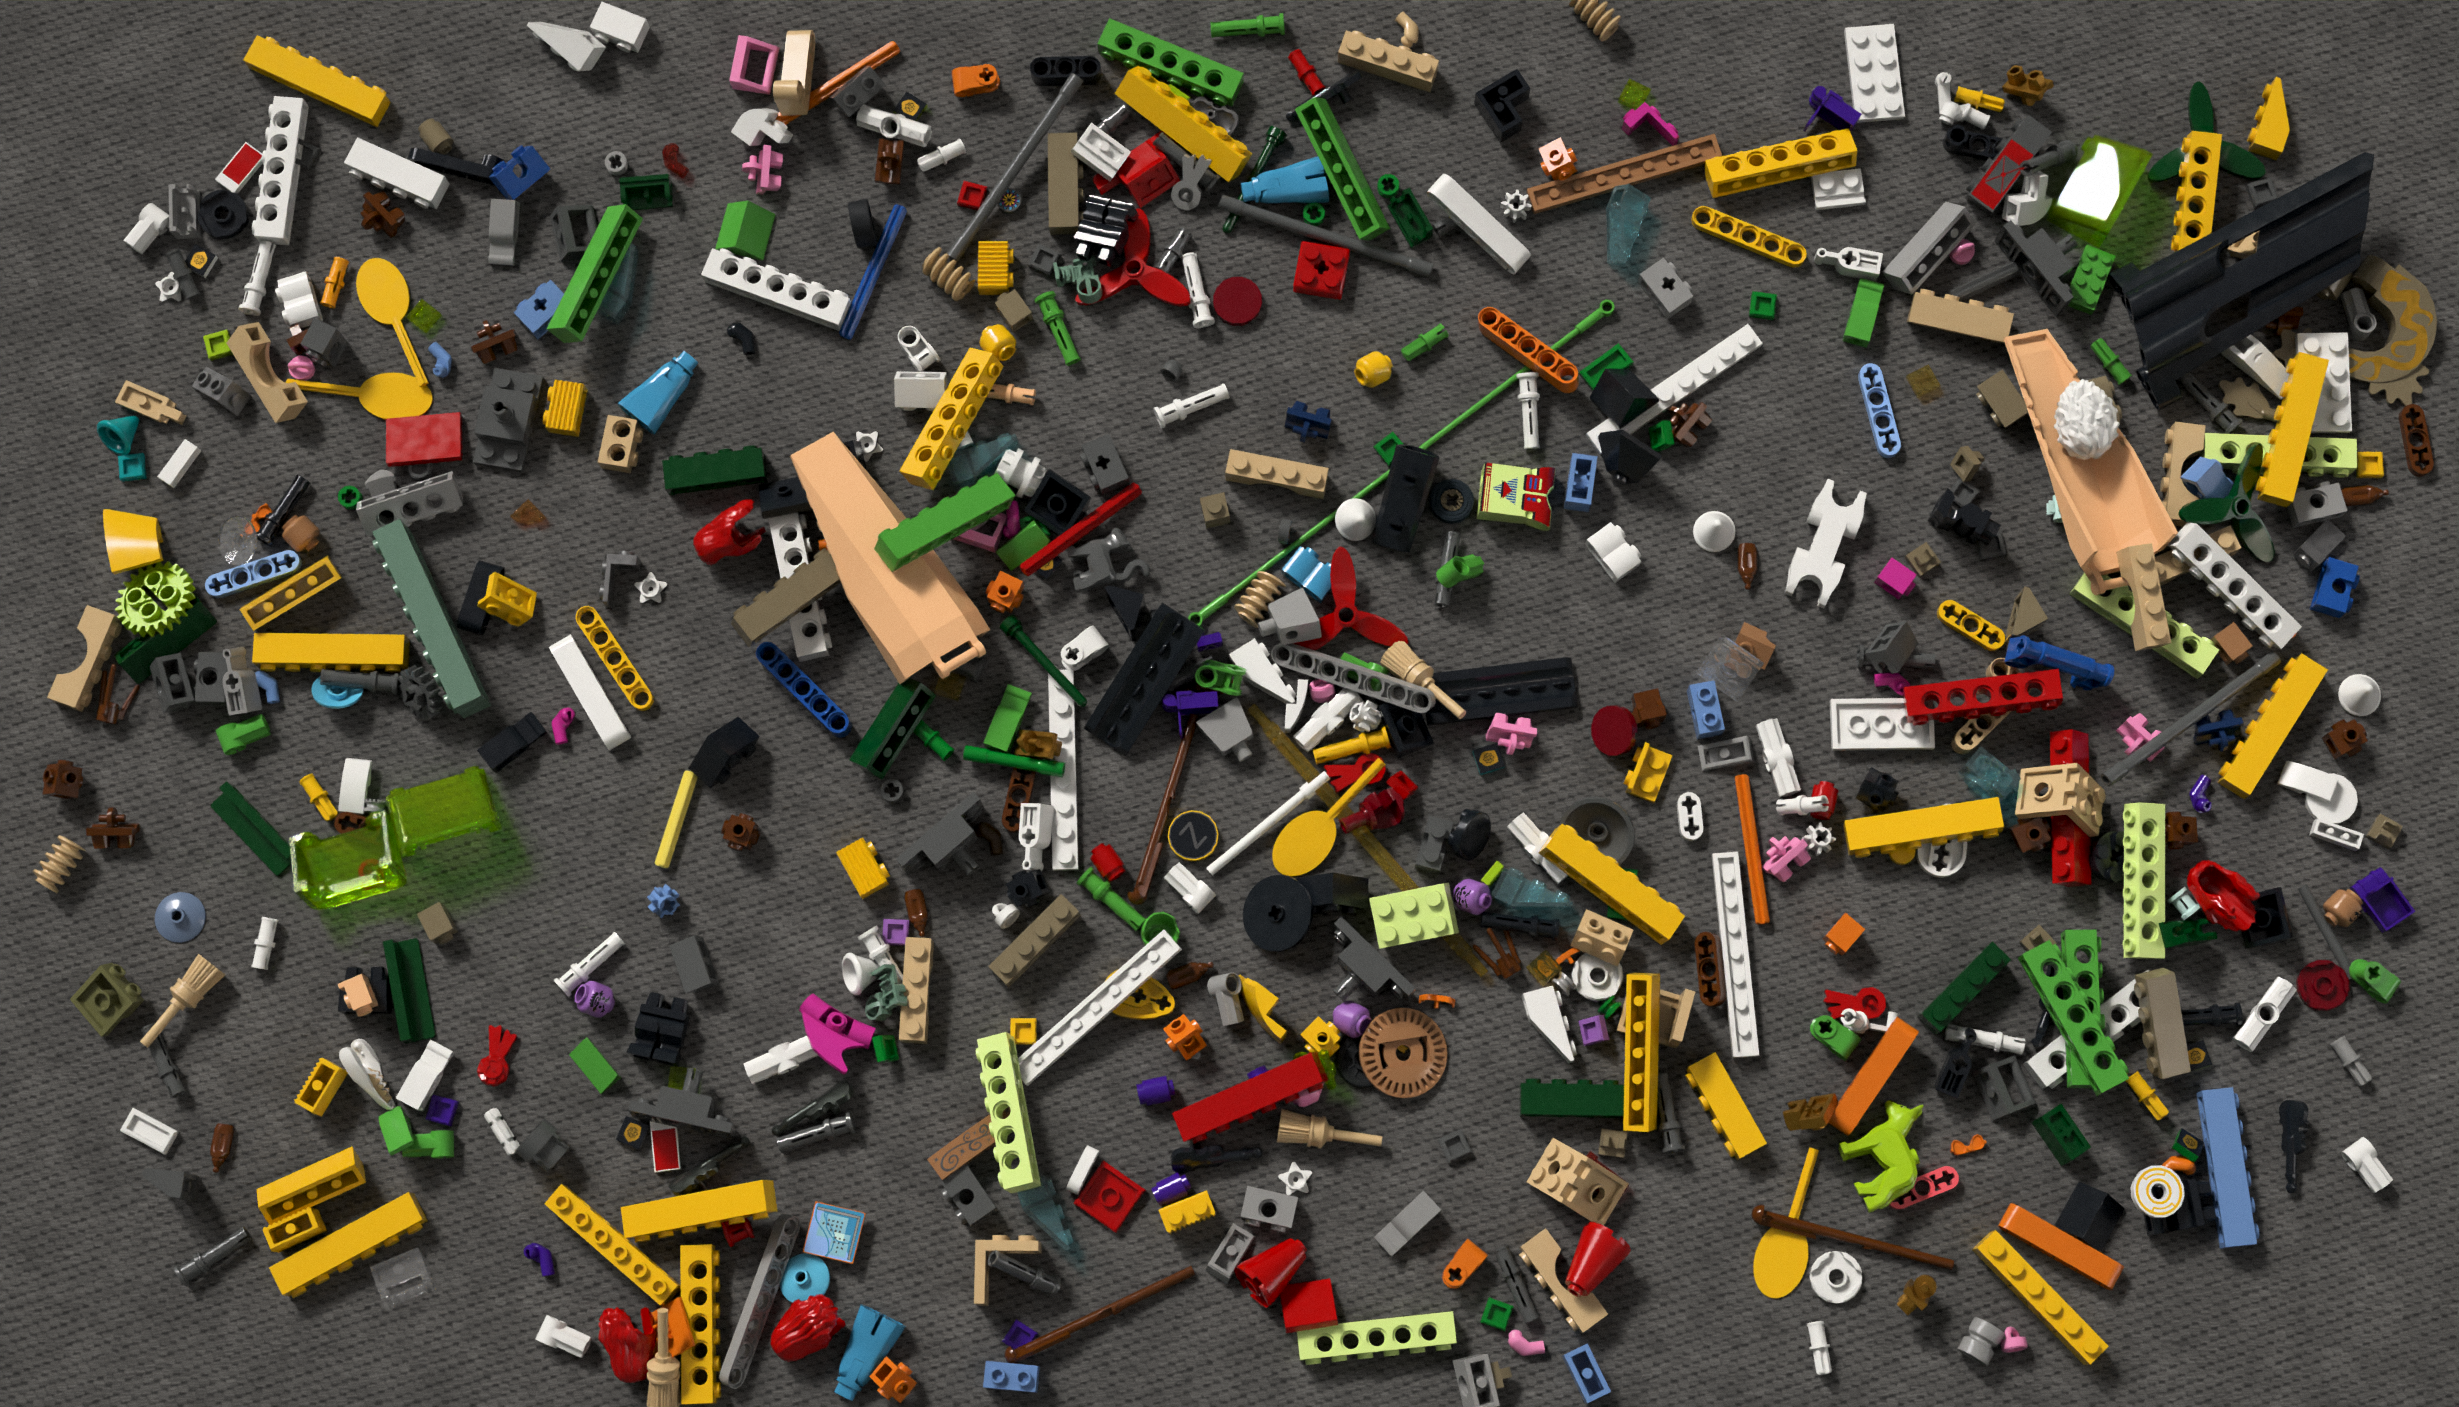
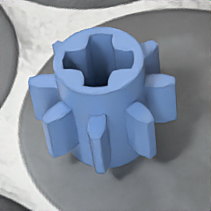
(663, 901)

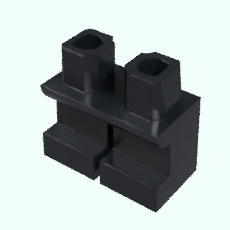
(380, 987)

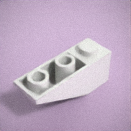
(574, 45)
(2258, 363)
(1261, 672)
(1545, 1016)

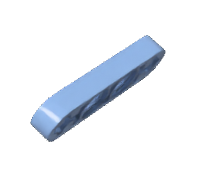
(1876, 411)
(254, 577)

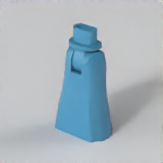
(1294, 183)
(657, 395)
(867, 1347)

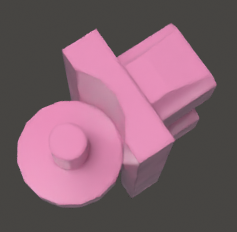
(766, 160)
(1511, 735)
(2136, 735)
(1782, 853)

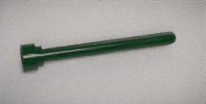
(1274, 138)
(1012, 627)

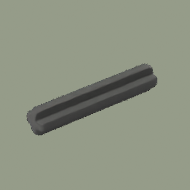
(1986, 281)

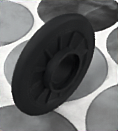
(1347, 1063)

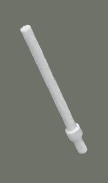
(1306, 791)

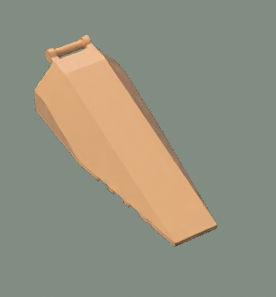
(2100, 500)
(907, 612)

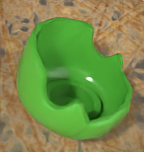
(1156, 923)

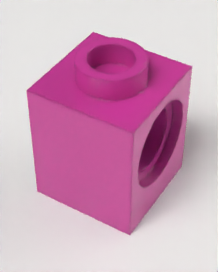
(1896, 579)

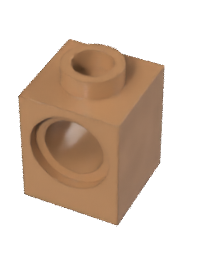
(2232, 644)

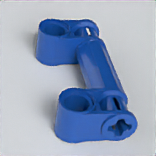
(2084, 670)

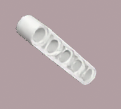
(1478, 223)
(590, 692)

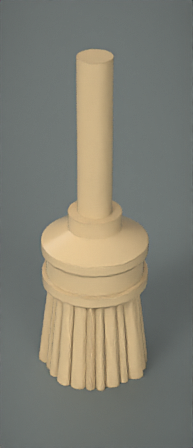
(1407, 666)
(186, 993)
(1317, 1131)
(663, 1370)

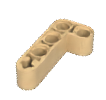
(794, 88)
(1992, 721)

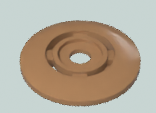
(1400, 1077)

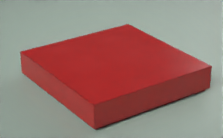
(1109, 1196)
(1308, 1306)

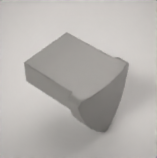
(381, 482)

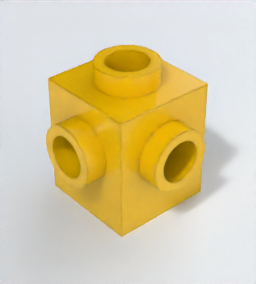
(1317, 1029)

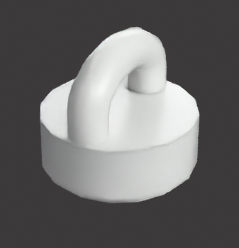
(1006, 916)

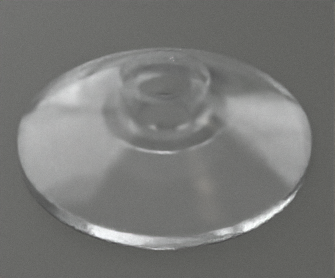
(237, 540)

